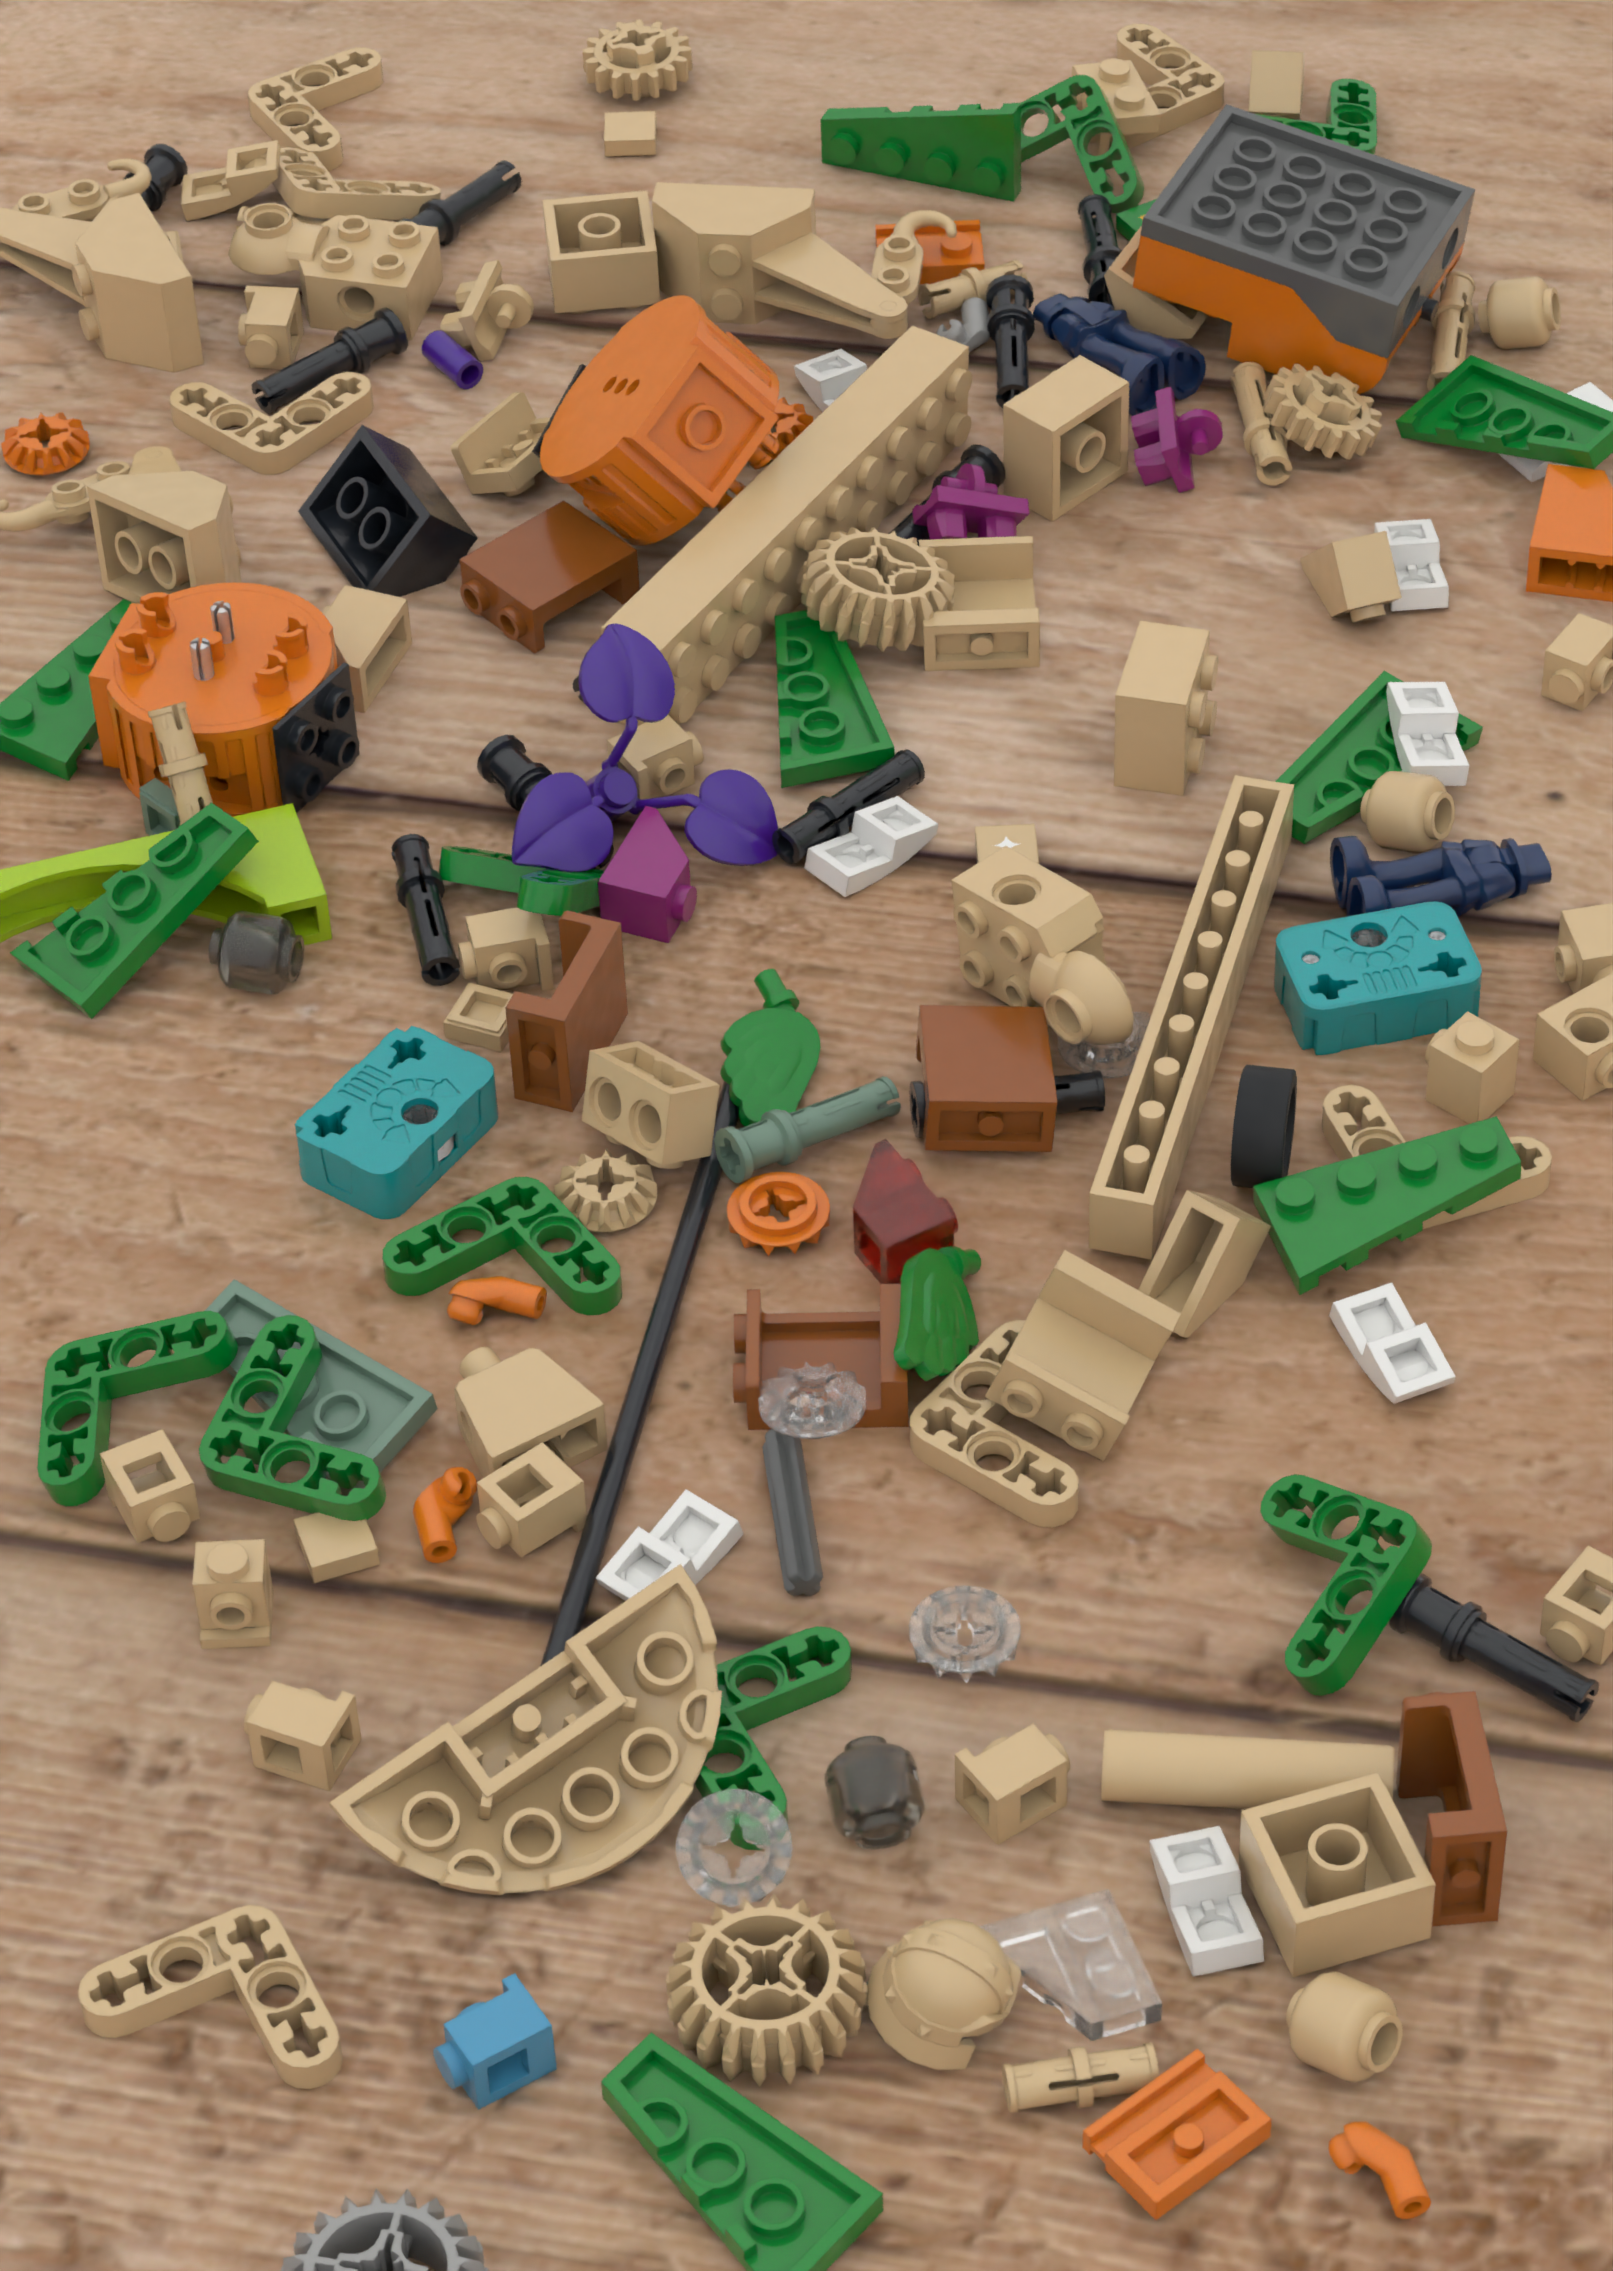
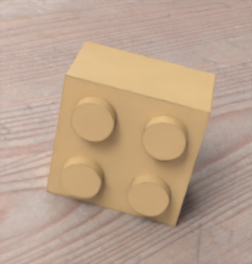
(601, 252)
(1066, 437)
(1164, 708)
(1336, 1874)

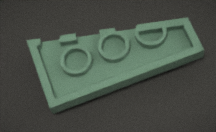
(351, 1397)

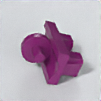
(1169, 441)
(970, 506)

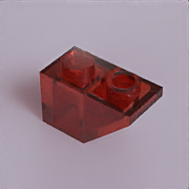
(897, 1215)

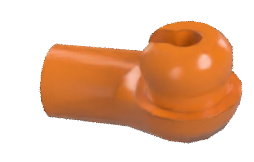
(495, 1292)
(440, 1509)
(1389, 2159)

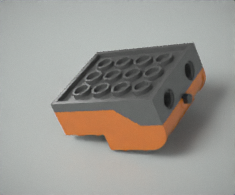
(1302, 246)

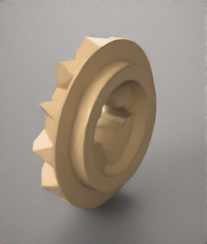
(628, 1202)

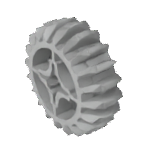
(384, 2237)

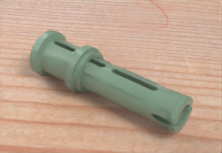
(784, 1135)

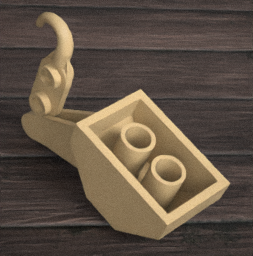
(759, 253)
(113, 260)
(149, 524)

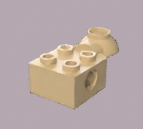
(345, 264)
(1039, 945)

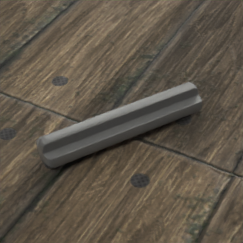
(792, 1514)

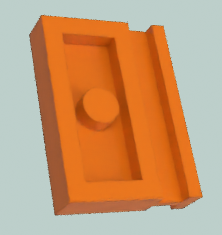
(943, 255)
(1177, 2134)

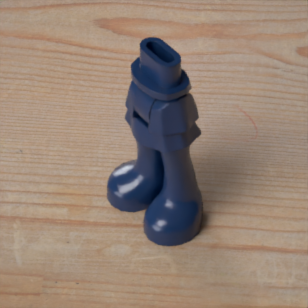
(1113, 343)
(1455, 874)

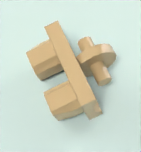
(487, 311)

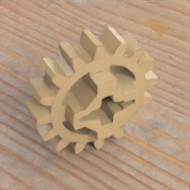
(637, 59)
(1322, 411)

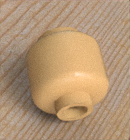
(1520, 312)
(1408, 811)
(1344, 2027)

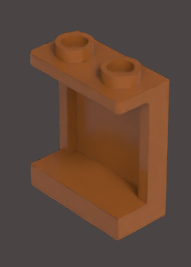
(544, 571)
(586, 1011)
(986, 1078)
(848, 1339)
(1448, 1757)

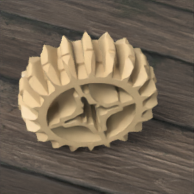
(875, 587)
(769, 2016)

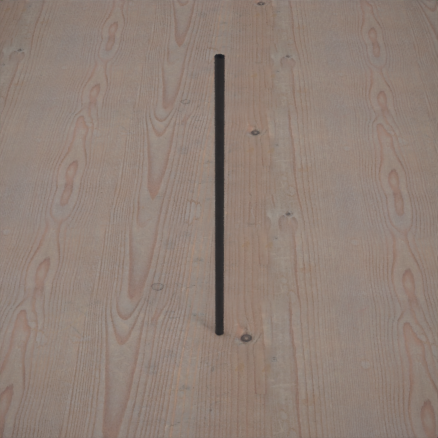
(639, 1392)

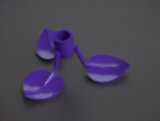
(569, 820)

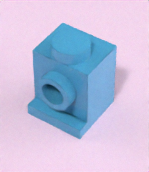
(497, 2045)

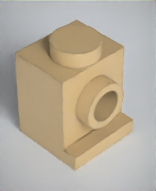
(271, 326)
(1579, 663)
(660, 758)
(506, 950)
(530, 1501)
(154, 1503)
(233, 1593)
(1577, 1614)
(302, 1733)
(1013, 1782)

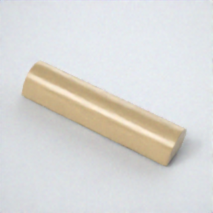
(1230, 1769)

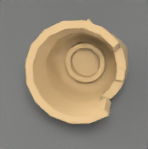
(940, 1987)

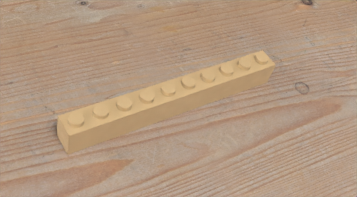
(1190, 1020)

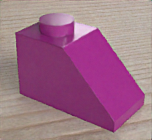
(648, 881)

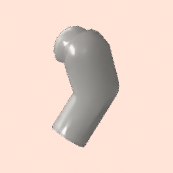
(974, 327)

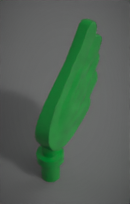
(769, 1053)
(936, 1311)

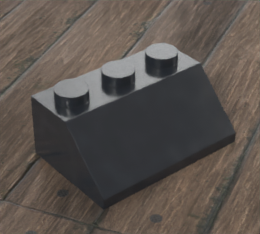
(386, 518)

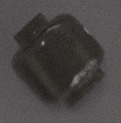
(257, 952)
(874, 1793)

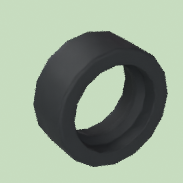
(1263, 1125)

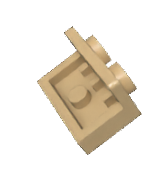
(1127, 96)
(499, 449)

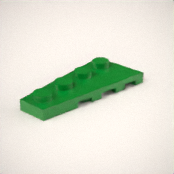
(1509, 415)

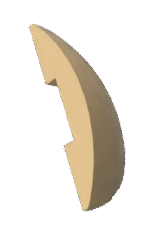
(561, 1765)

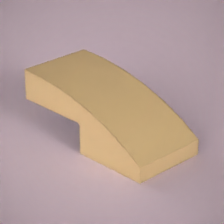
(245, 175)

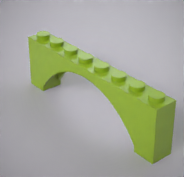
(272, 879)

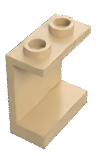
(993, 607)
(1083, 1355)

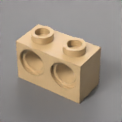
(1577, 1039)
(650, 1104)

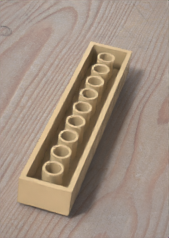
(840, 473)

